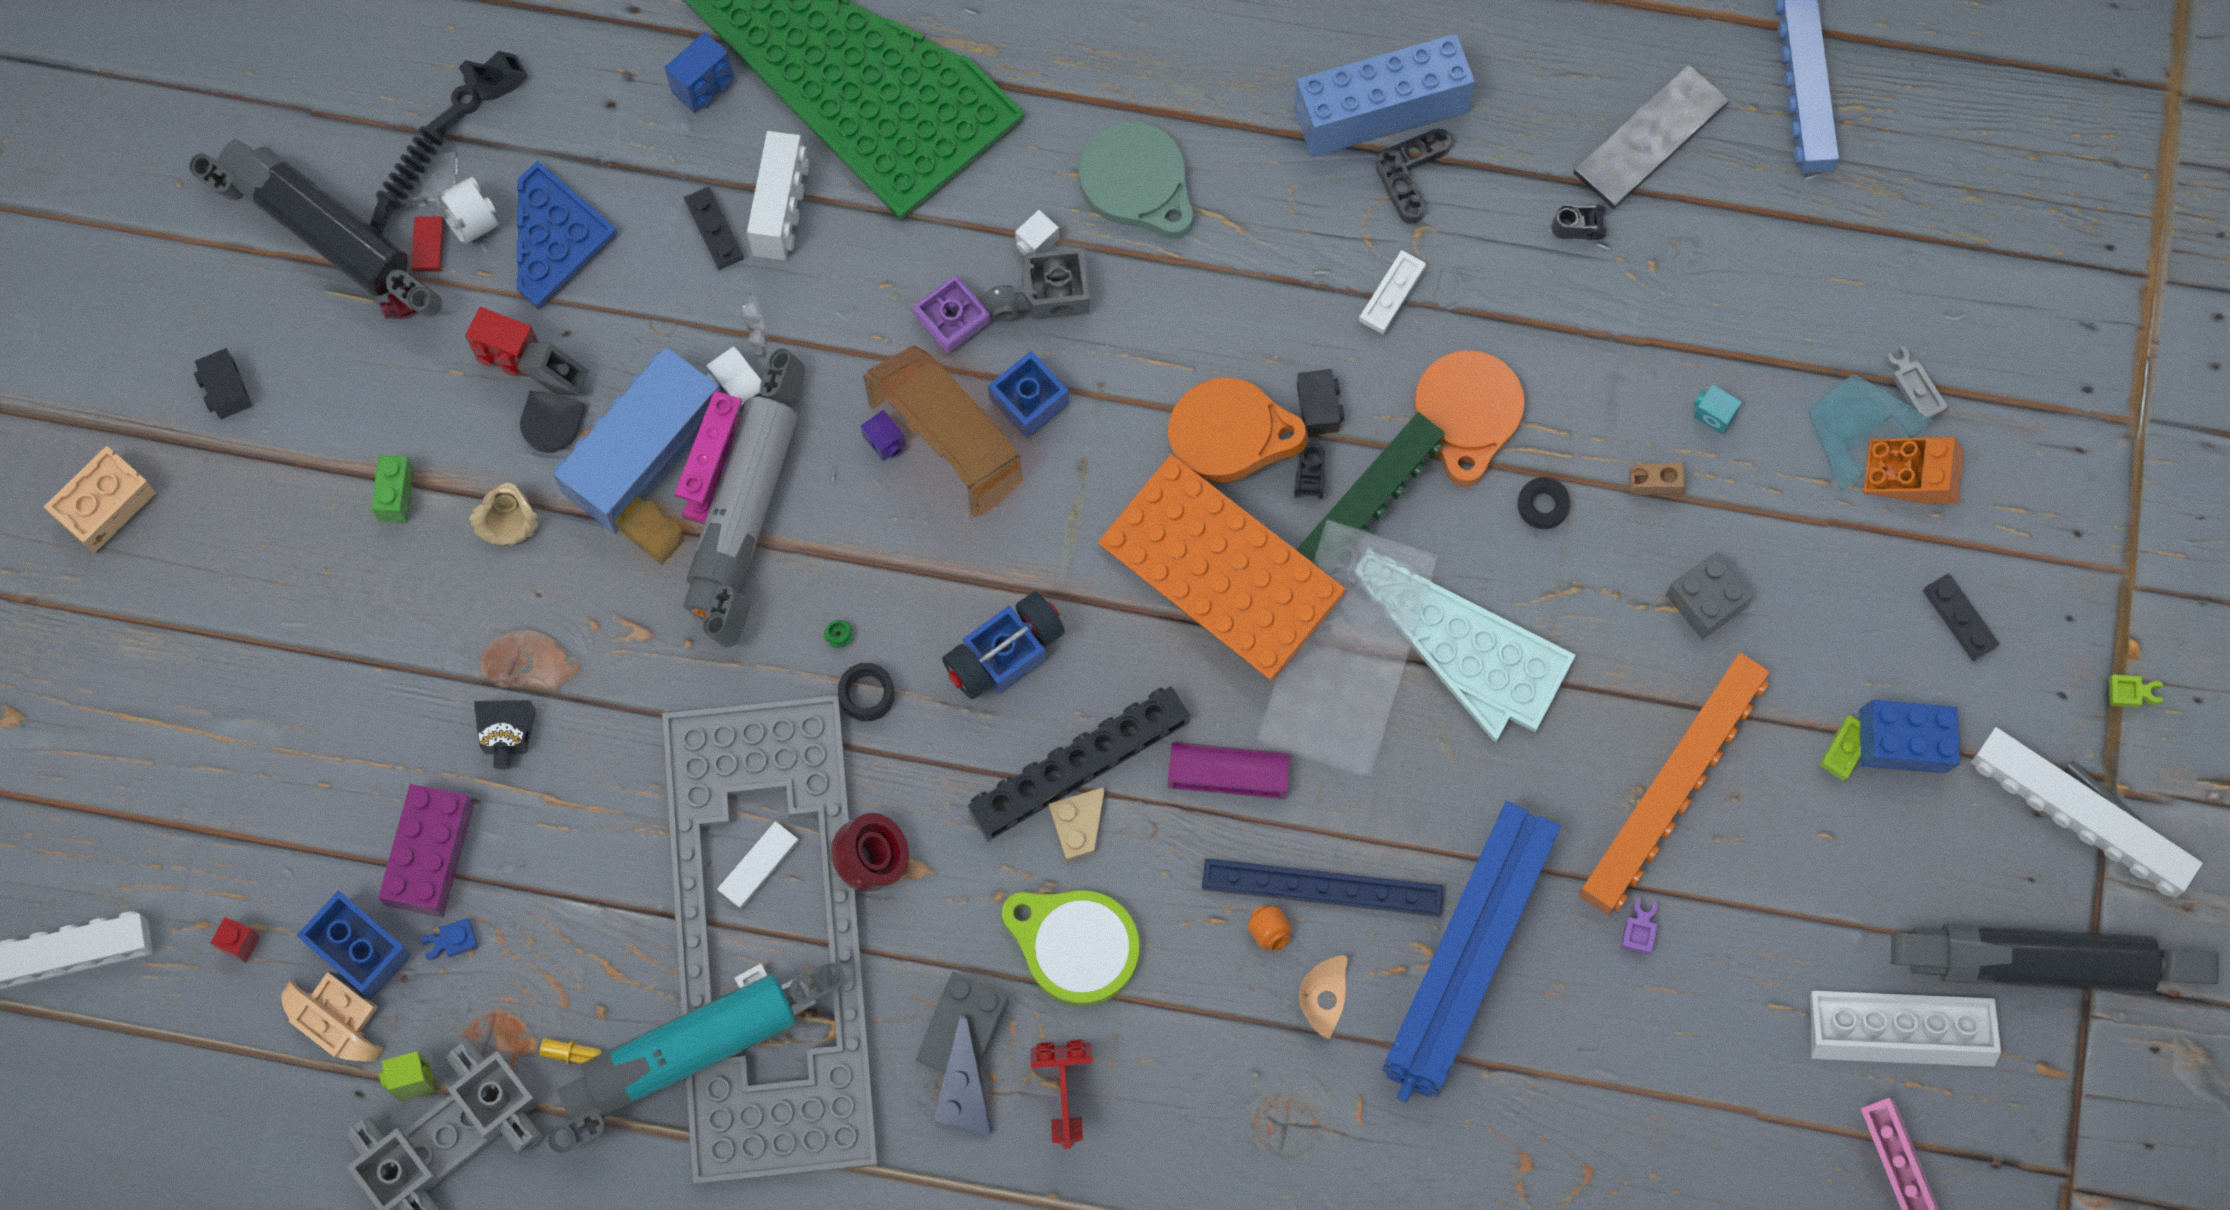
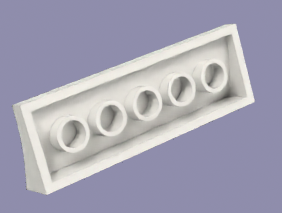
(1904, 1028)

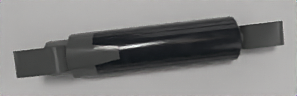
(2049, 958)

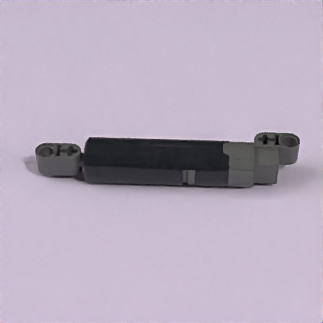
(315, 220)

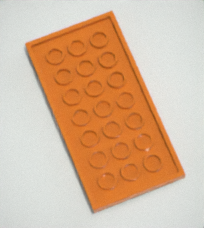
(1222, 567)

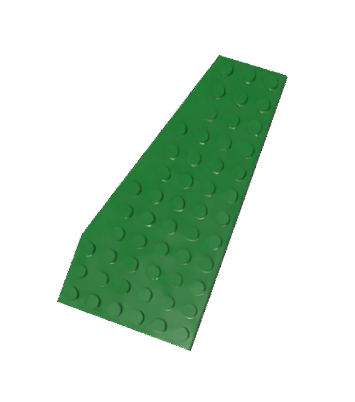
(869, 90)

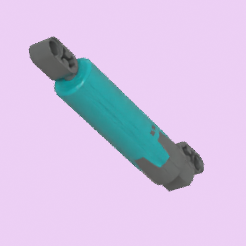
(681, 1050)

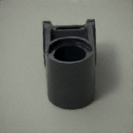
(1583, 220)
(1310, 476)

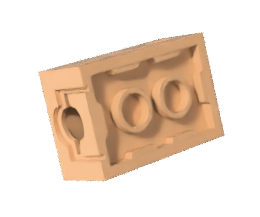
(100, 499)

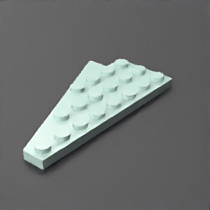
(1489, 662)

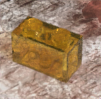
(650, 529)

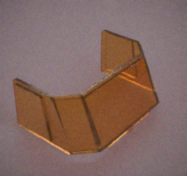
(948, 423)

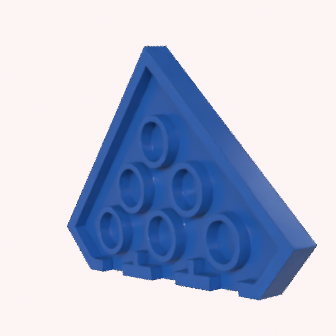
(554, 234)

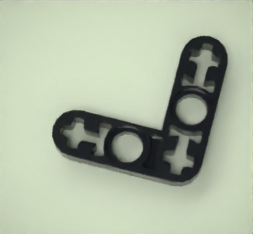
(1403, 163)

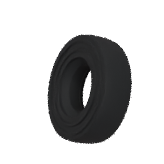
(1556, 491)

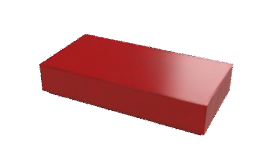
(427, 244)

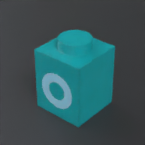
(1716, 408)

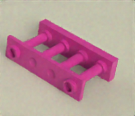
(708, 456)

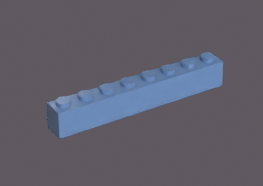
(1808, 85)

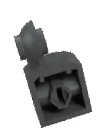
(1052, 287)

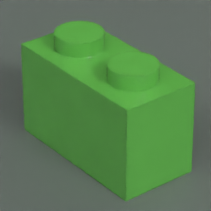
(392, 489)

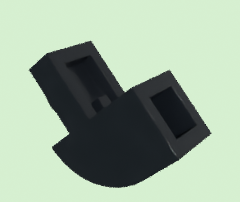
(495, 77)

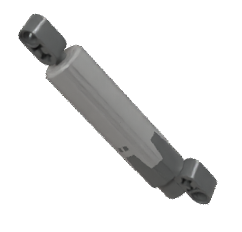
(743, 501)

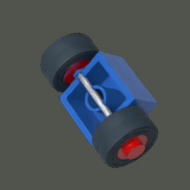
(1004, 647)

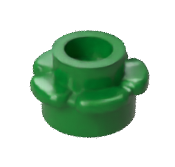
(838, 626)

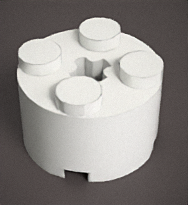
(467, 211)

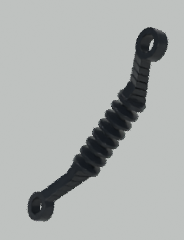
(432, 135)

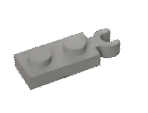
(1916, 385)

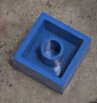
(699, 72)
(1028, 394)

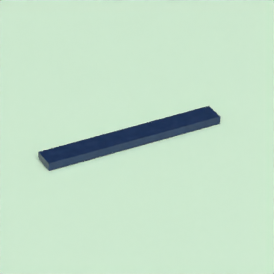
(1322, 887)

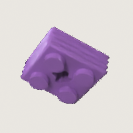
(958, 299)

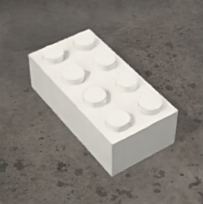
(777, 196)

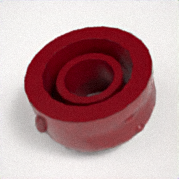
(884, 845)

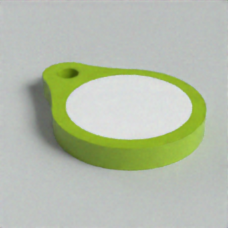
(1075, 944)

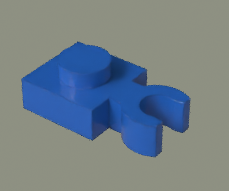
(454, 938)

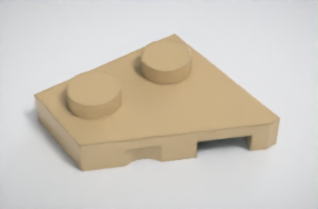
(1078, 822)

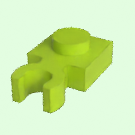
(2129, 691)

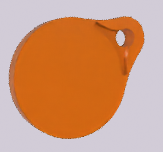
(1476, 406)
(1231, 430)

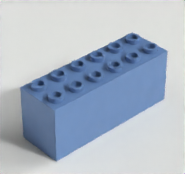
(1383, 95)
(637, 439)

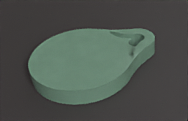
(1136, 179)

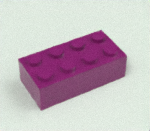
(426, 850)

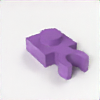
(1638, 931)

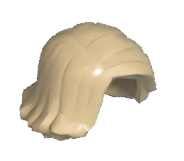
(504, 516)

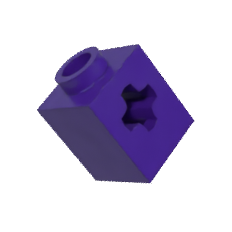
(883, 436)

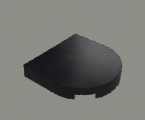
(550, 421)

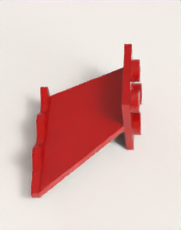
(1046, 1054)

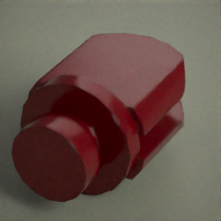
(397, 307)

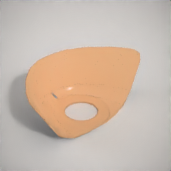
(1324, 977)

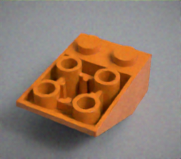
(1915, 469)

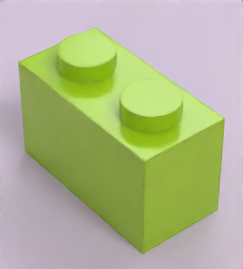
(407, 1076)

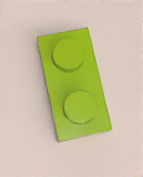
(1843, 749)

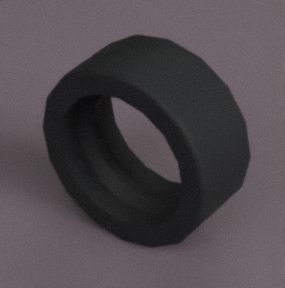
(858, 671)

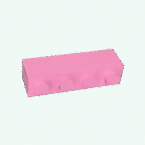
(1899, 1156)

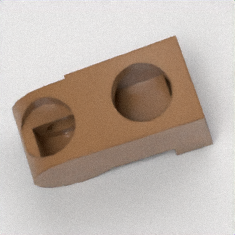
(1657, 479)

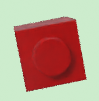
(235, 939)

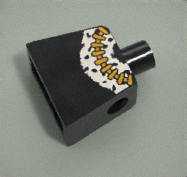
(504, 728)

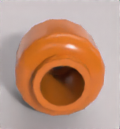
(1269, 928)

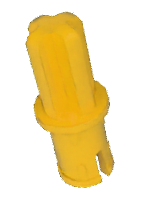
(567, 1051)

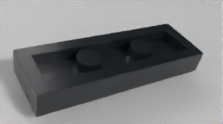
(713, 228)
(1961, 617)

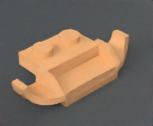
(332, 1017)

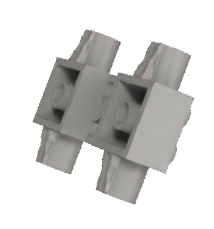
(445, 1134)

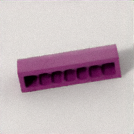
(1228, 770)

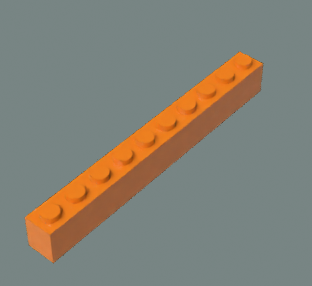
(1674, 783)

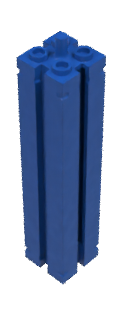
(1469, 951)

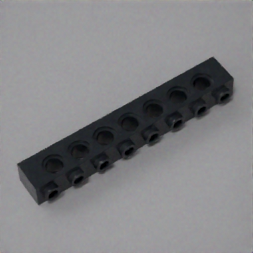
(994, 823)

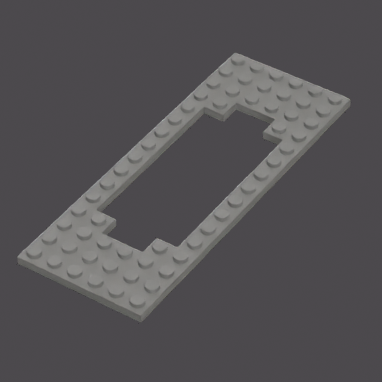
(791, 1124)

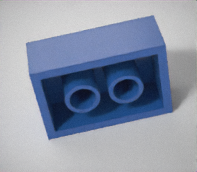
(1909, 736)
(354, 944)

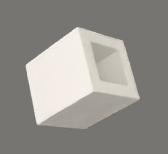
(1036, 234)

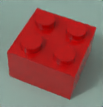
(499, 340)

